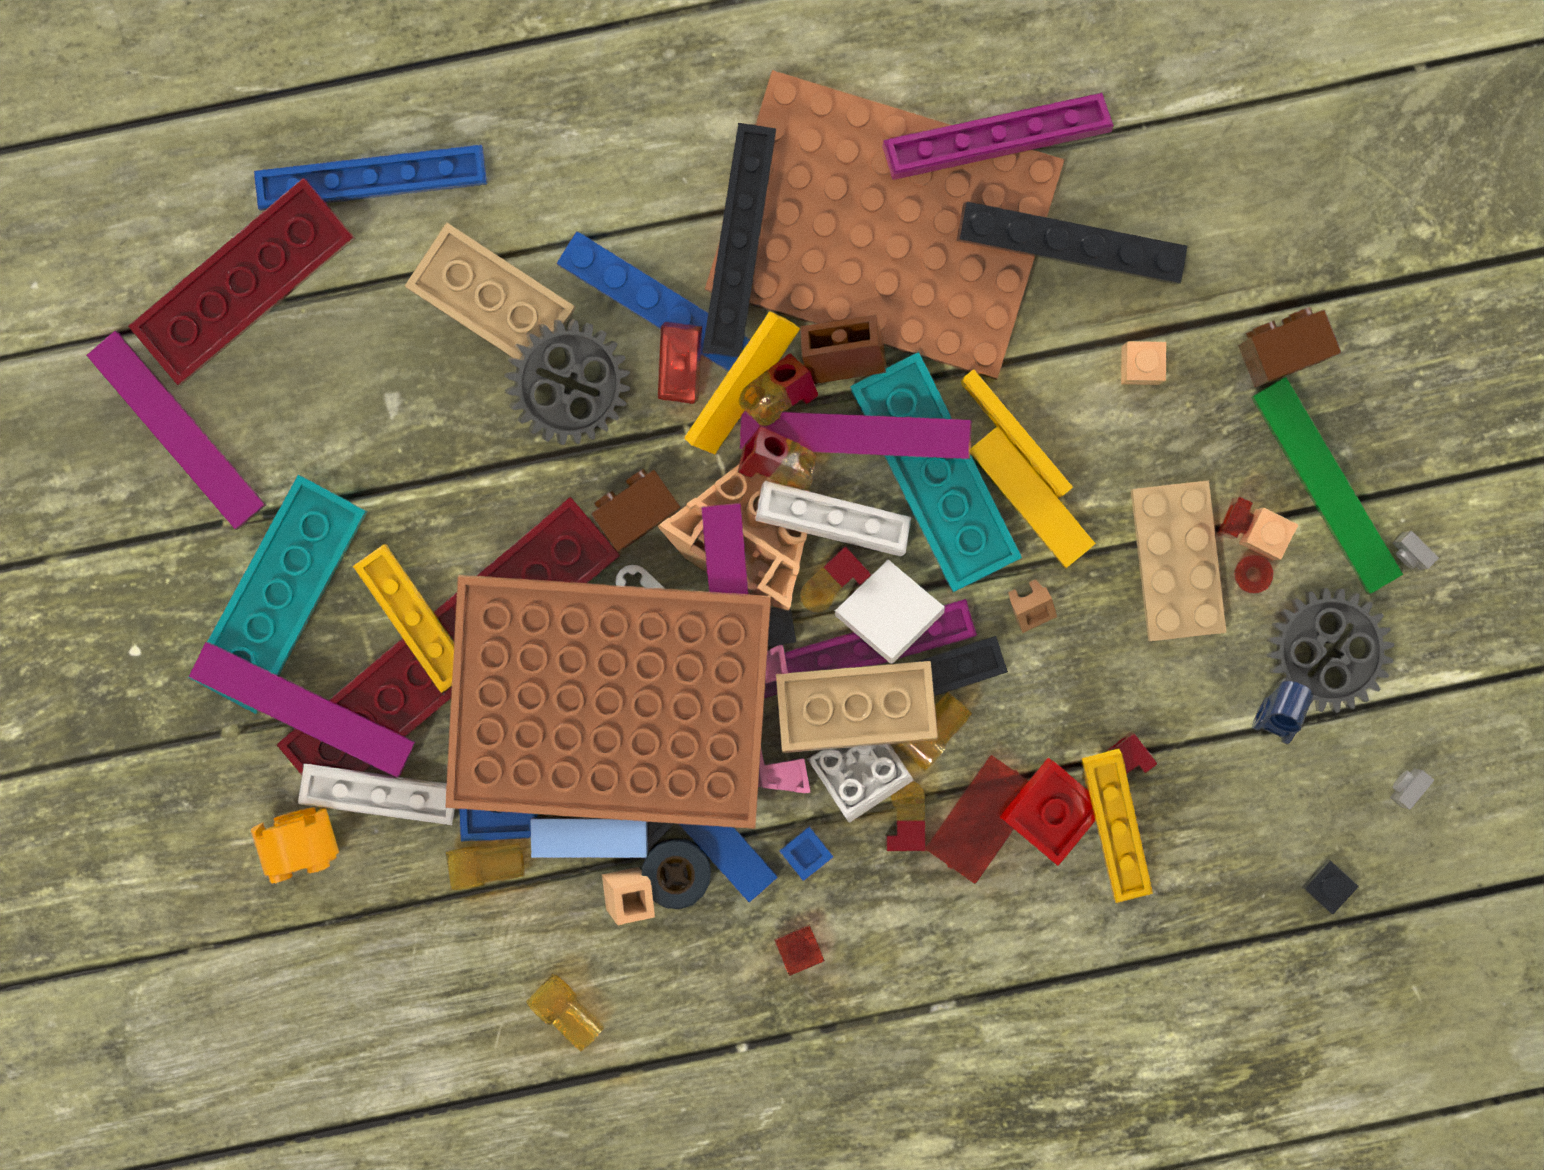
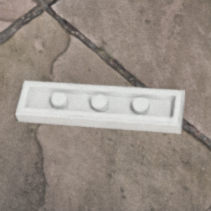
(833, 518)
(374, 794)

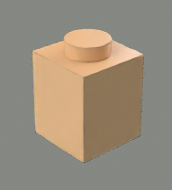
(1143, 363)
(1269, 534)
(628, 896)

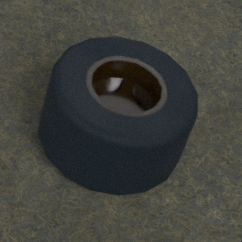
(670, 884)

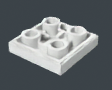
(889, 611)
(860, 776)

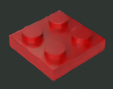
(1051, 812)

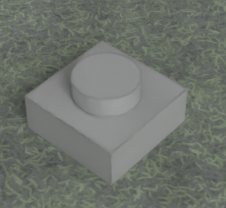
(1414, 551)
(1410, 787)

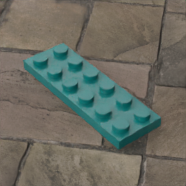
(941, 492)
(287, 577)

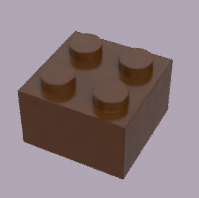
(1283, 350)

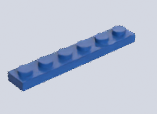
(634, 289)

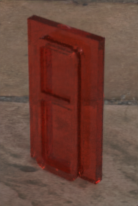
(974, 827)

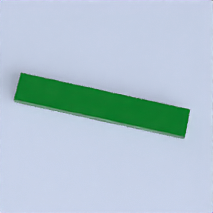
(1327, 485)

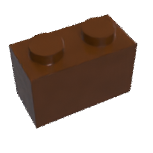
(843, 349)
(635, 509)

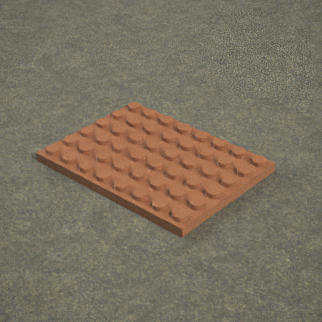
(859, 244)
(607, 701)

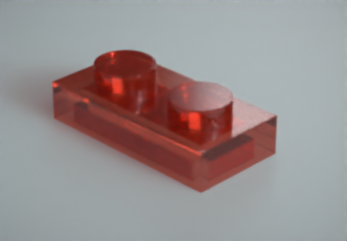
(679, 362)

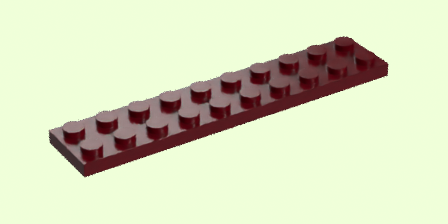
(396, 686)

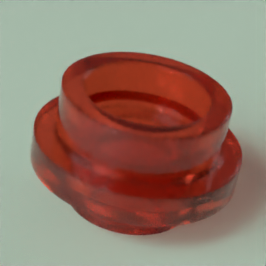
(1265, 571)

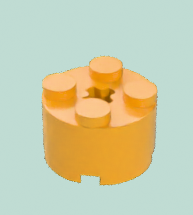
(295, 843)

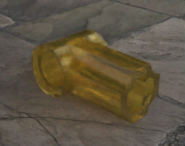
(949, 719)
(475, 866)
(557, 1005)

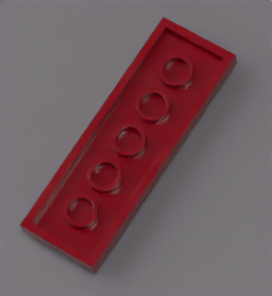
(241, 282)

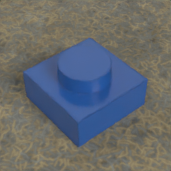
(806, 853)

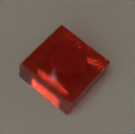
(1237, 518)
(799, 950)

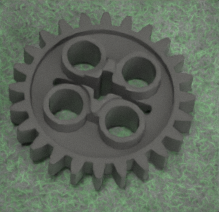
(555, 413)
(1304, 627)

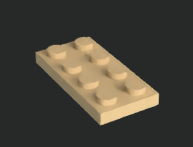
(485, 292)
(1178, 560)
(856, 707)

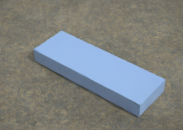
(588, 838)

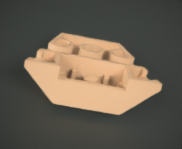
(770, 550)

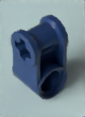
(1284, 710)

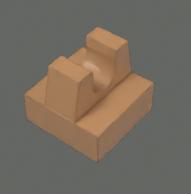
(1033, 608)

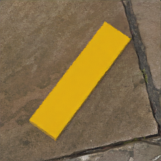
(723, 408)
(1015, 433)
(1031, 497)
(409, 614)
(1117, 825)

